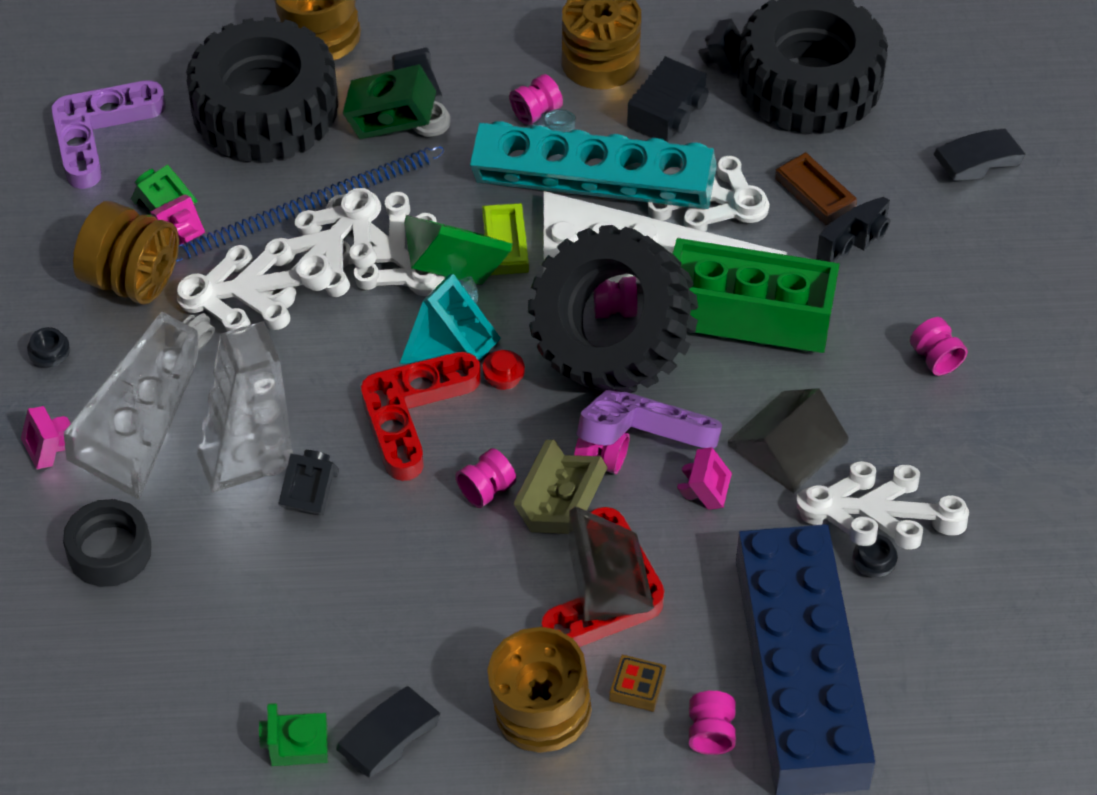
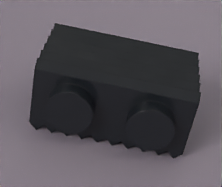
(667, 100)

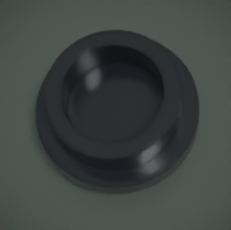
(48, 347)
(875, 559)

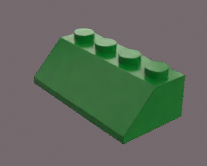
(760, 294)

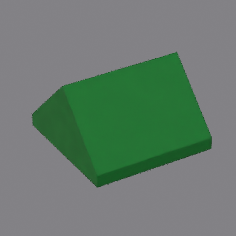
(453, 250)

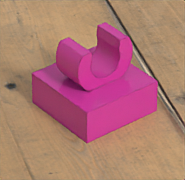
(183, 216)
(43, 436)
(707, 479)

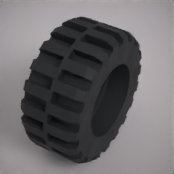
(807, 95)
(269, 123)
(573, 278)

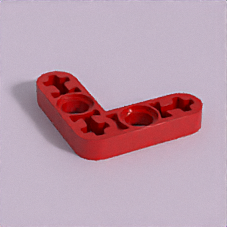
(402, 396)
(594, 630)

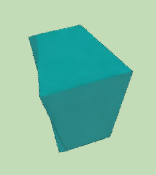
(449, 324)

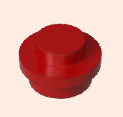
(503, 369)

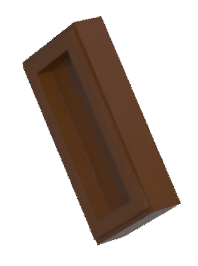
(815, 188)

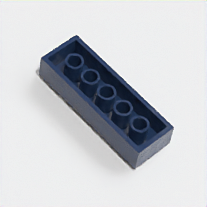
(804, 662)

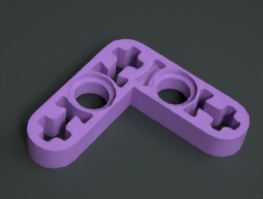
(83, 123)
(617, 411)

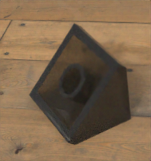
(791, 437)
(607, 567)

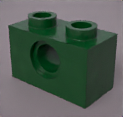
(389, 102)

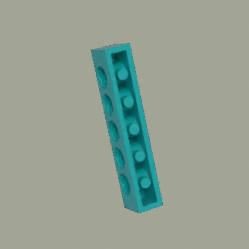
(608, 179)

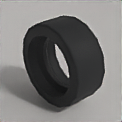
(103, 515)

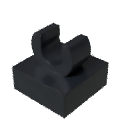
(723, 46)

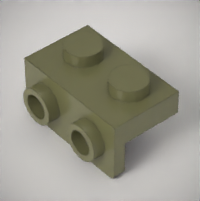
(556, 486)

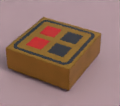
(637, 683)

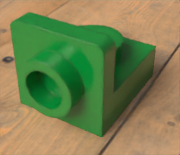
(159, 188)
(294, 738)

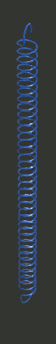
(310, 198)

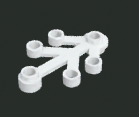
(744, 201)
(355, 213)
(391, 249)
(204, 292)
(825, 505)

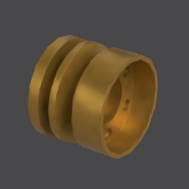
(330, 20)
(601, 42)
(125, 252)
(540, 689)

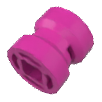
(532, 101)
(616, 297)
(938, 346)
(611, 454)
(485, 478)
(712, 724)

